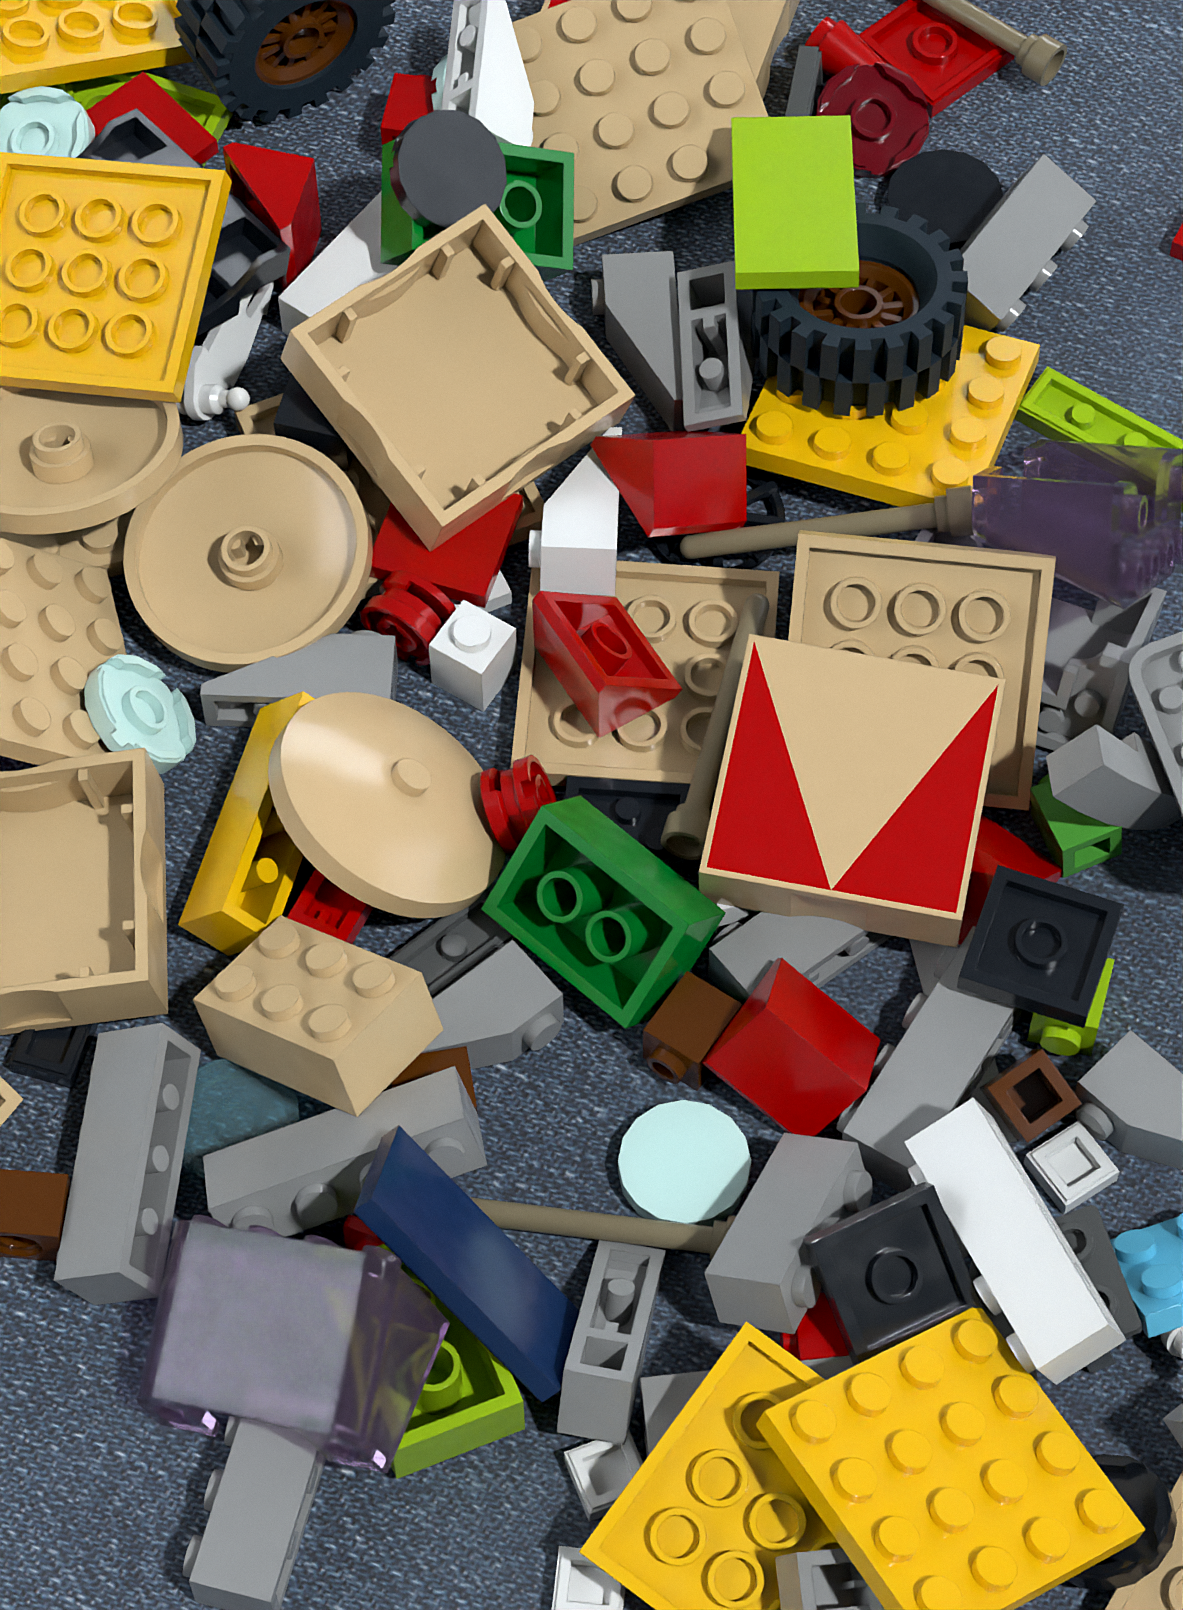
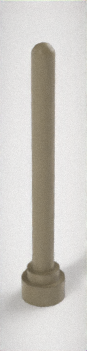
(1037, 55)
(948, 513)
(688, 825)
(606, 1226)

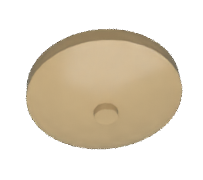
(80, 457)
(248, 552)
(384, 805)

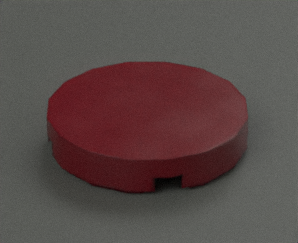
(885, 115)

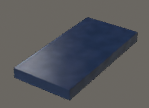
(468, 1263)

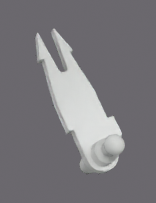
(221, 359)

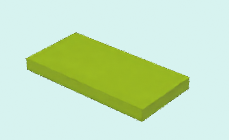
(794, 203)

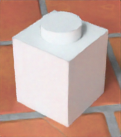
(473, 655)

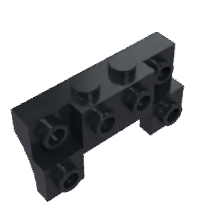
(246, 249)

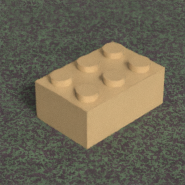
(319, 1015)

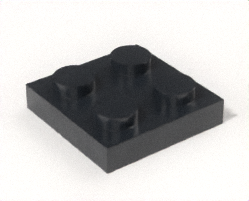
(1040, 946)
(891, 1271)

